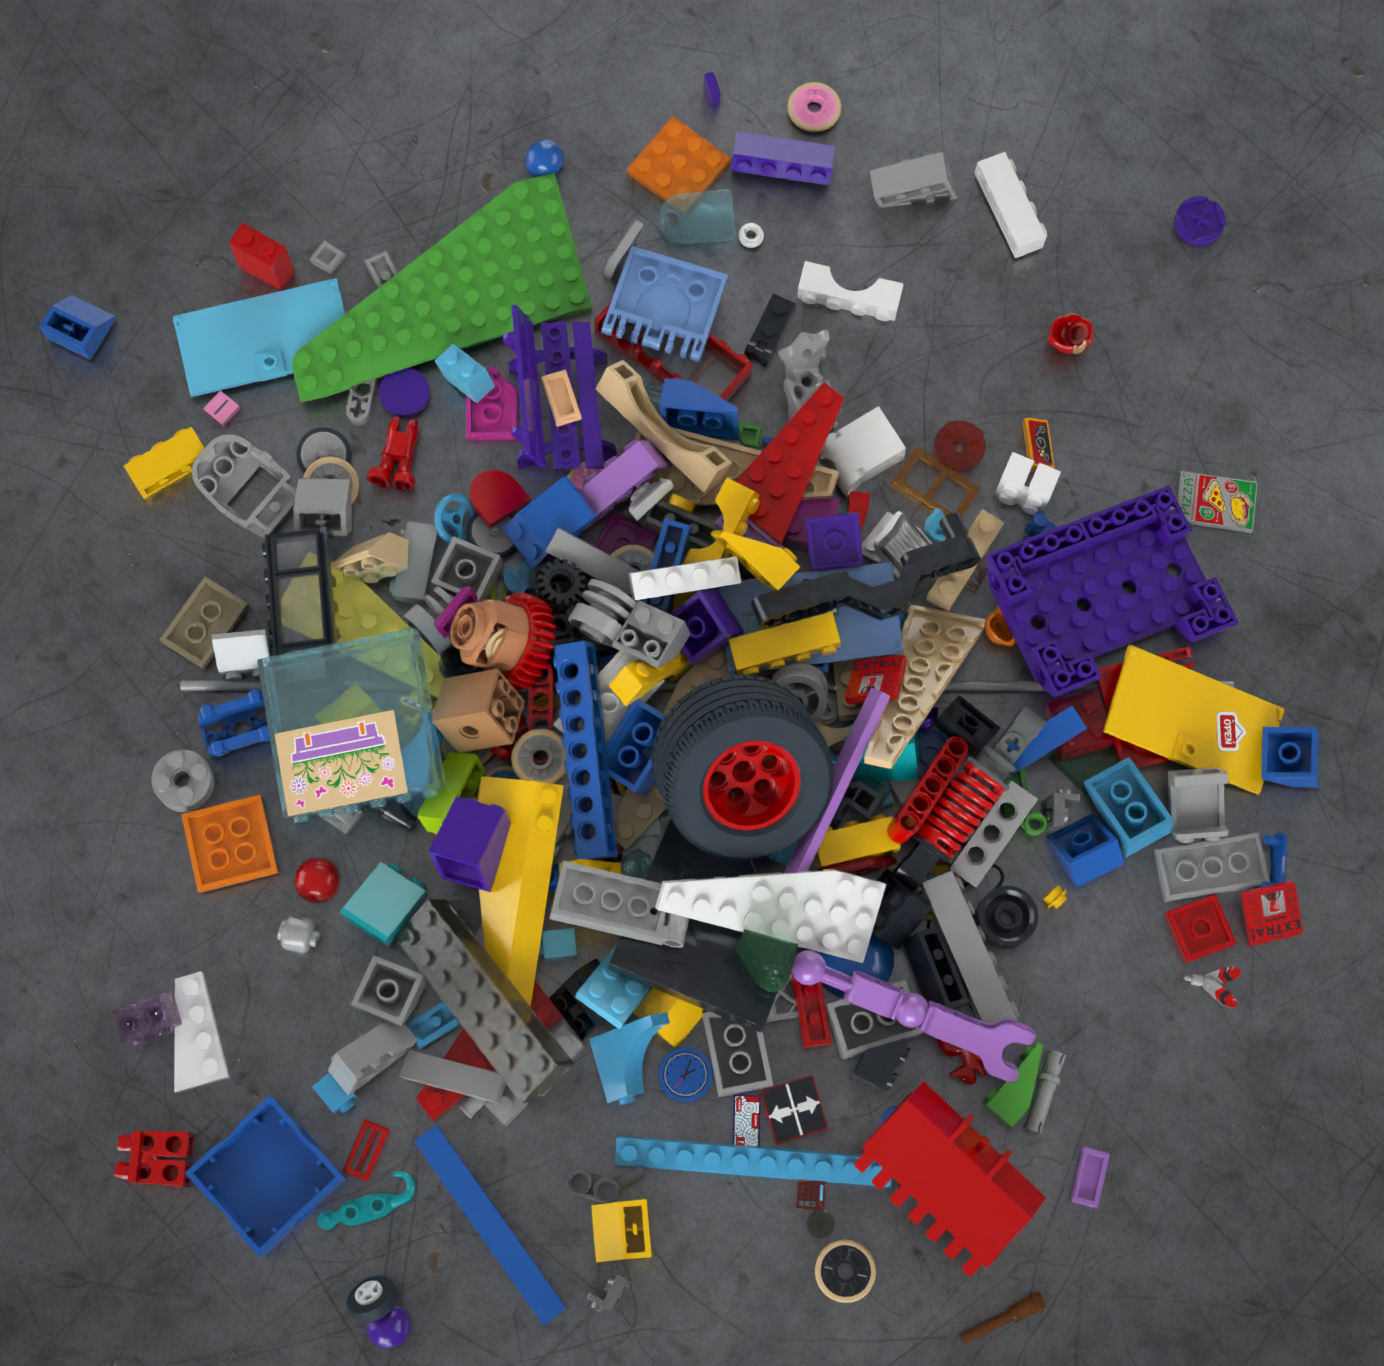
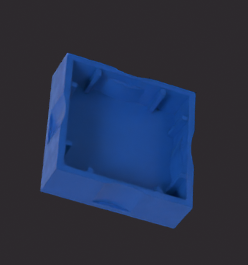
(266, 1176)

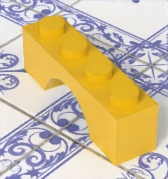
(736, 505)
(640, 677)

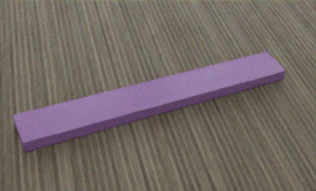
(843, 773)

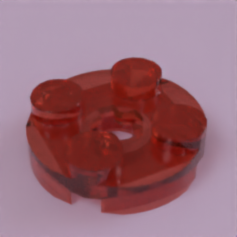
(970, 436)

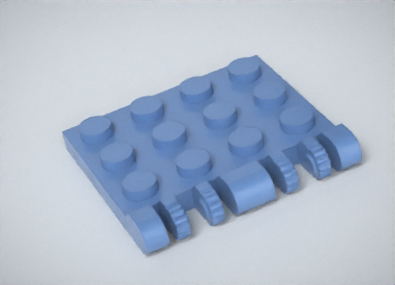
(666, 299)

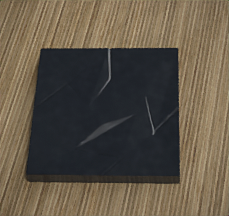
(707, 966)

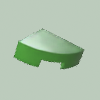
(750, 435)

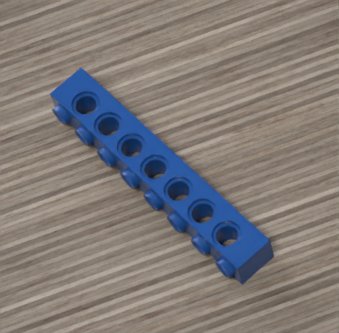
(595, 761)

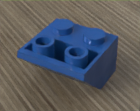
(77, 325)

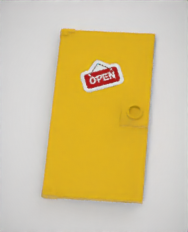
(1190, 718)

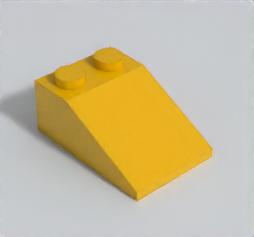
(765, 562)

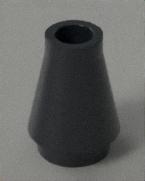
(397, 814)

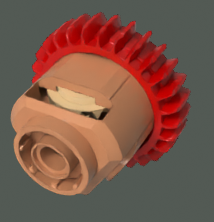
(506, 636)

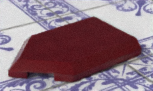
(864, 865)

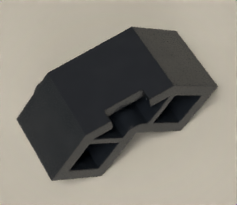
(864, 795)

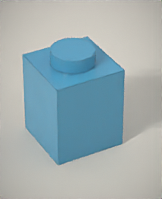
(334, 1095)

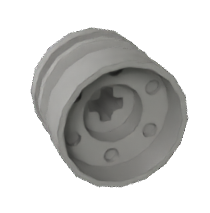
(424, 620)

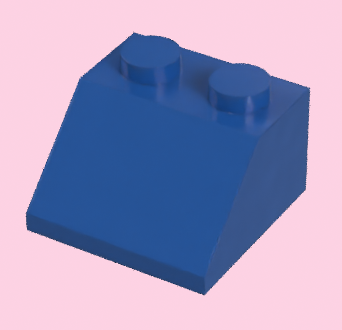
(1291, 756)
(1085, 850)

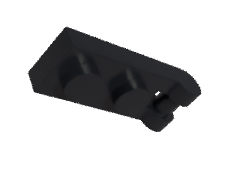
(770, 328)

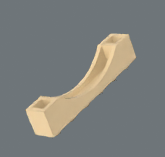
(626, 392)

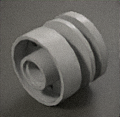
(606, 607)

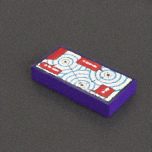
(746, 1120)

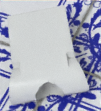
(862, 450)

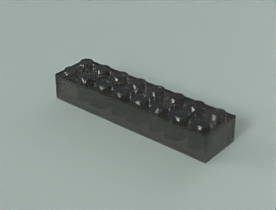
(484, 1000)

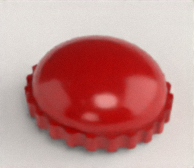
(317, 880)

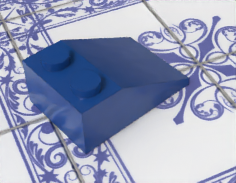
(698, 410)
(538, 521)

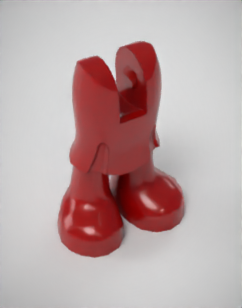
(400, 449)

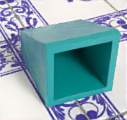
(904, 768)
(385, 903)

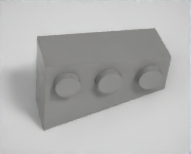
(913, 179)
(370, 1054)

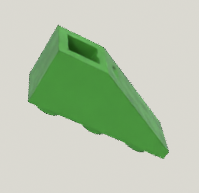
(1014, 1098)

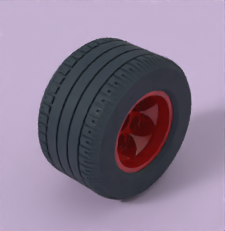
(733, 723)

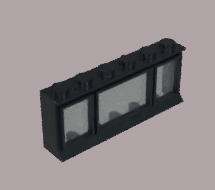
(300, 590)

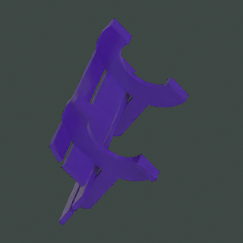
(556, 356)

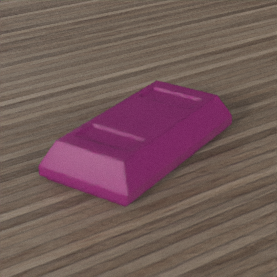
(445, 619)

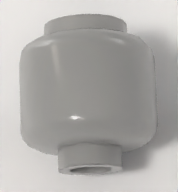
(298, 934)

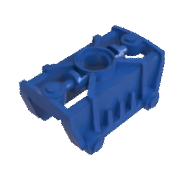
(230, 715)

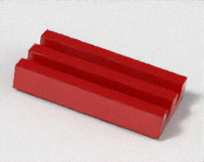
(357, 1172)

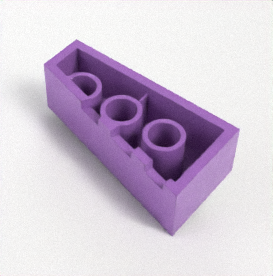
(621, 476)

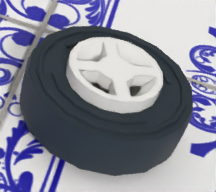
(372, 1299)

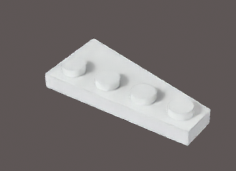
(197, 1042)

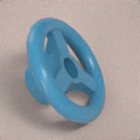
(452, 518)

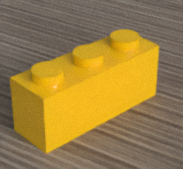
(164, 462)

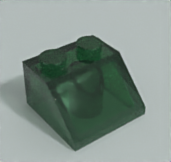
(767, 959)

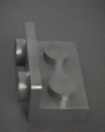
(1056, 809)
(614, 1293)

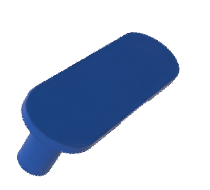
(1278, 858)

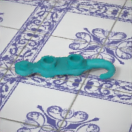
(367, 1207)

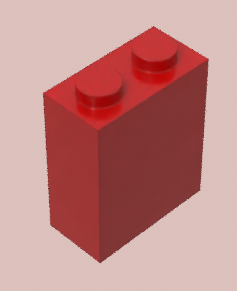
(262, 257)

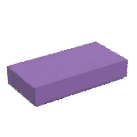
(1089, 1177)

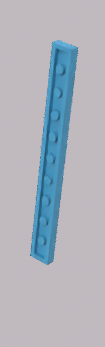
(743, 1160)

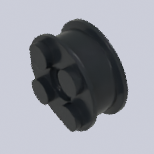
(1018, 904)

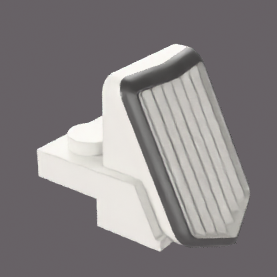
(892, 539)

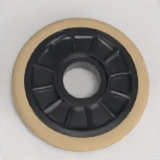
(863, 1267)

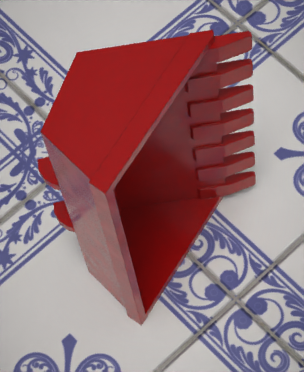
(951, 1176)

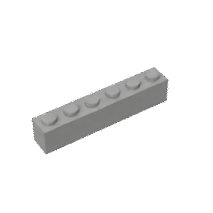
(967, 949)

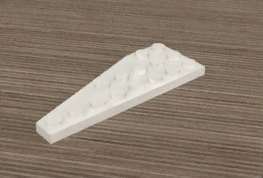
(814, 909)

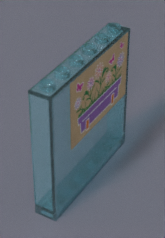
(351, 725)

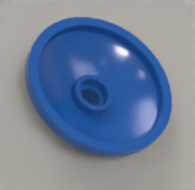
(877, 963)

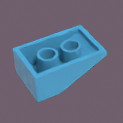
(1129, 806)

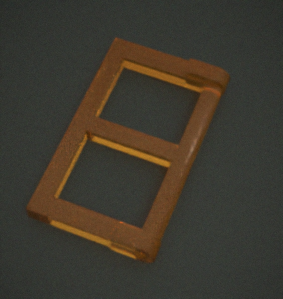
(945, 471)

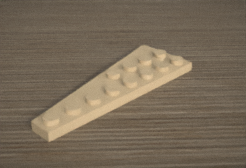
(935, 649)

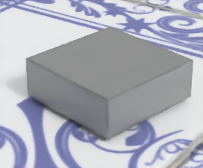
(327, 257)

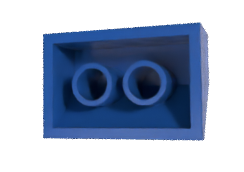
(632, 746)

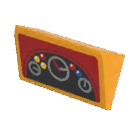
(1038, 442)

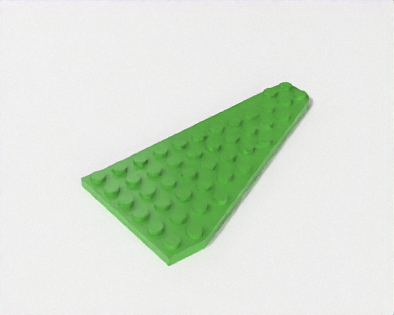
(456, 293)

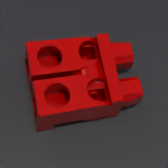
(147, 1153)

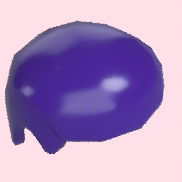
(390, 1329)

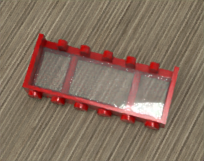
(718, 372)

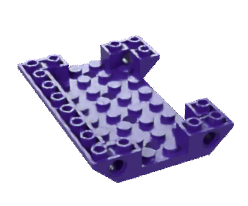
(1090, 564)

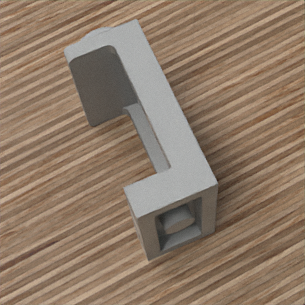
(1197, 804)

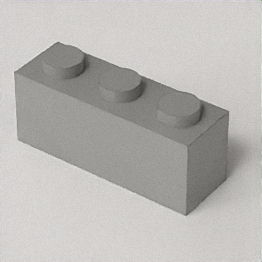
(414, 583)

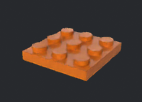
(678, 162)
(229, 843)

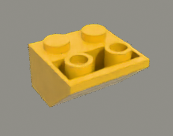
(621, 1230)

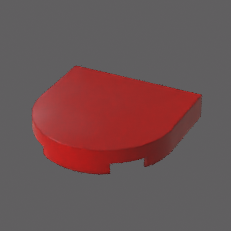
(496, 496)

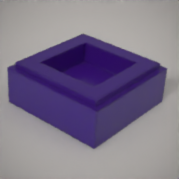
(712, 89)

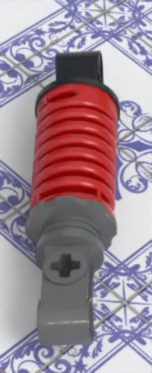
(966, 800)

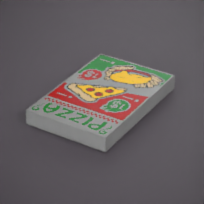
(1217, 501)

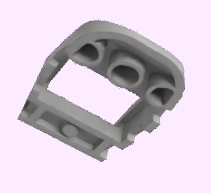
(226, 468)

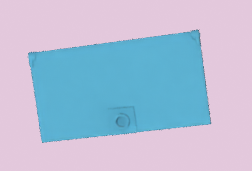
(253, 336)

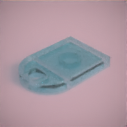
(701, 217)

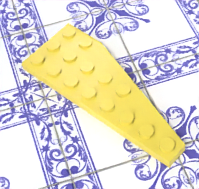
(366, 615)

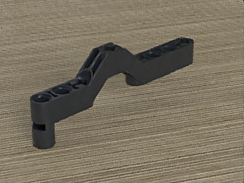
(880, 601)

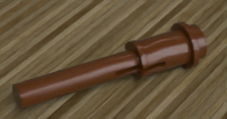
(1016, 1312)

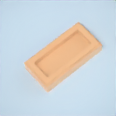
(561, 398)

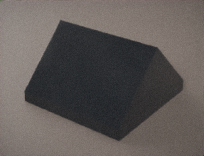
(968, 723)

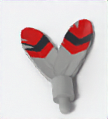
(1211, 984)

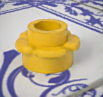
(1055, 896)

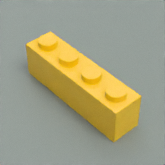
(785, 643)

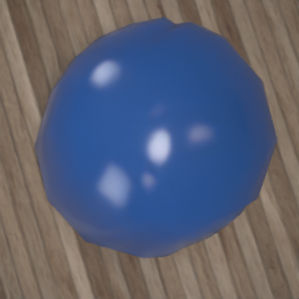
(544, 158)

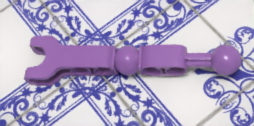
(913, 1011)

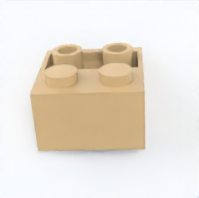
(375, 558)

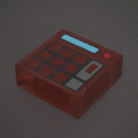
(810, 1195)

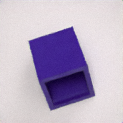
(470, 843)

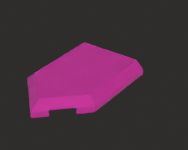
(494, 413)

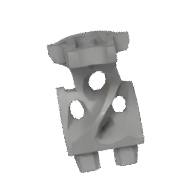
(804, 364)

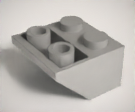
(323, 504)
(651, 635)

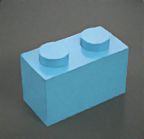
(464, 373)

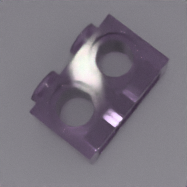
(146, 1013)

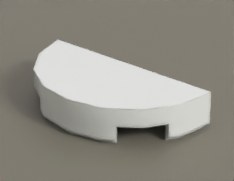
(647, 496)

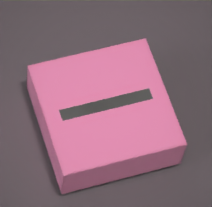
(221, 408)

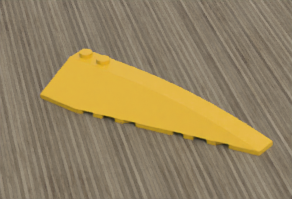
(518, 899)

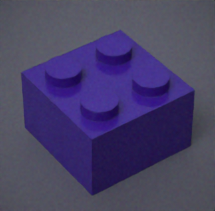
(709, 625)

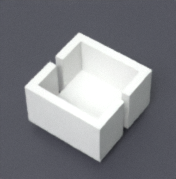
(1031, 498)

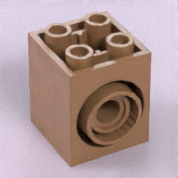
(478, 710)

